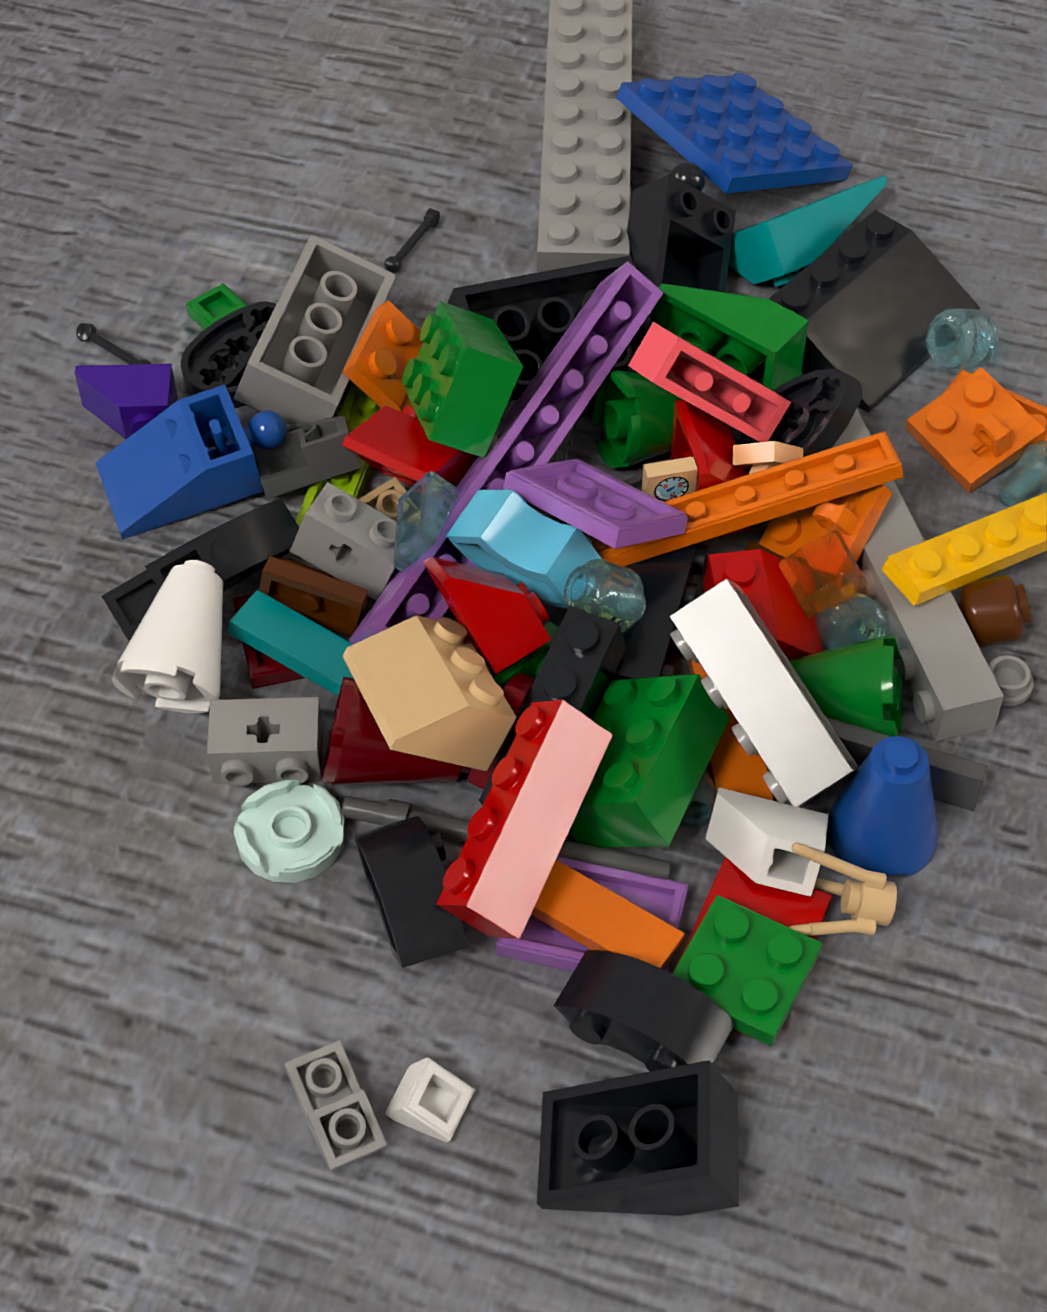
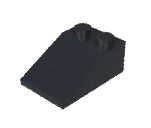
(641, 1144)

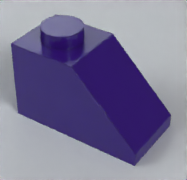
(126, 394)

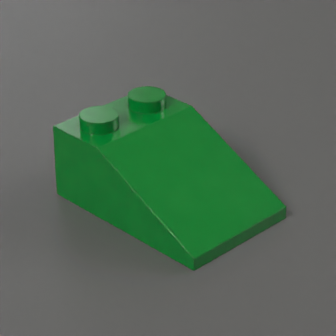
(738, 330)

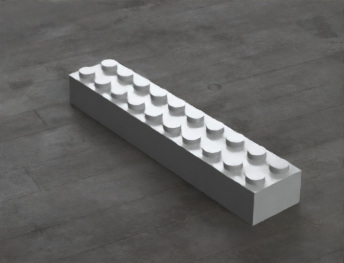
(585, 134)

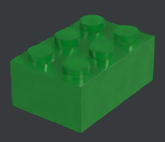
(461, 378)
(653, 762)

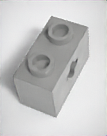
(348, 540)
(265, 740)

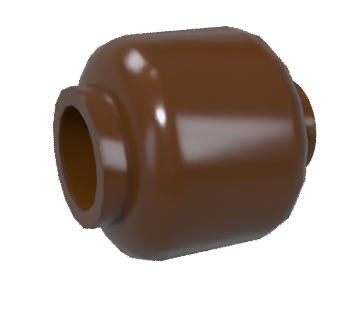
(995, 610)

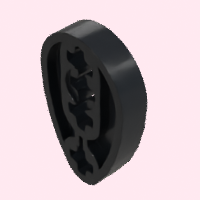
(213, 348)
(818, 410)

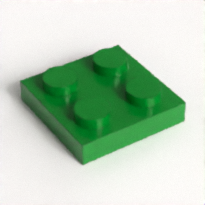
(748, 967)

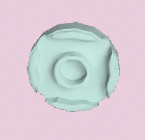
(290, 831)

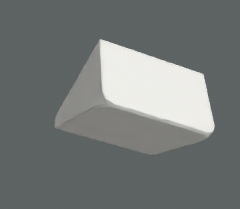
(430, 1100)

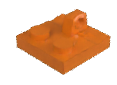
(382, 356)
(975, 429)
(850, 515)

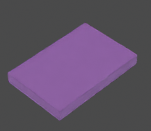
(596, 502)
(551, 948)

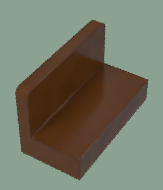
(314, 594)

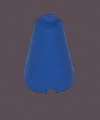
(887, 811)

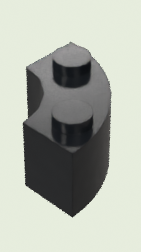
(406, 881)
(642, 1011)

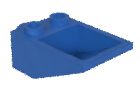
(186, 462)

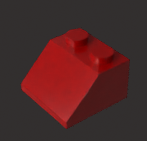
(710, 444)
(400, 449)
(771, 597)
(498, 616)

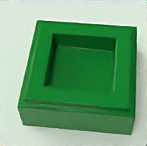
(213, 305)

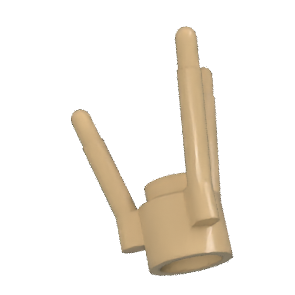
(867, 899)

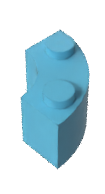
(514, 539)

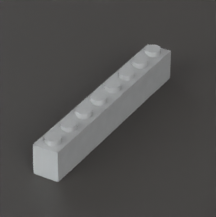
(937, 649)

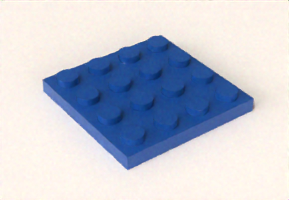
(734, 132)

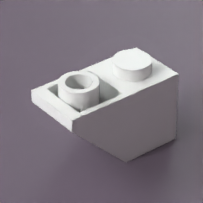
(759, 839)

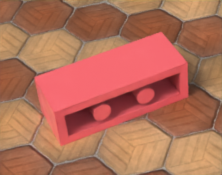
(708, 383)

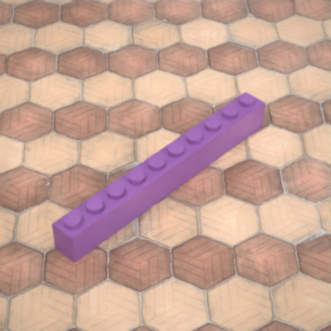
(529, 430)

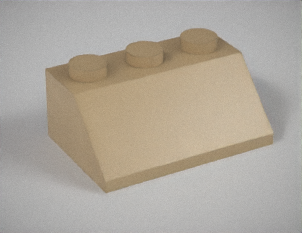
(431, 692)

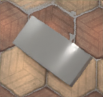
(335, 1106)

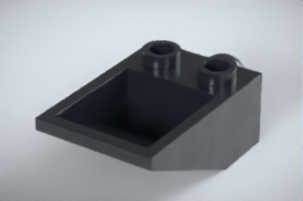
(680, 231)

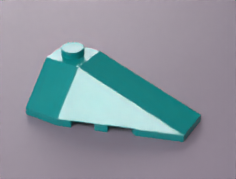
(799, 236)

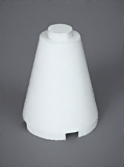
(178, 643)

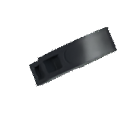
(232, 549)

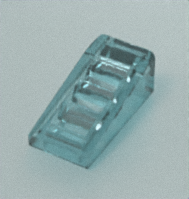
(421, 517)

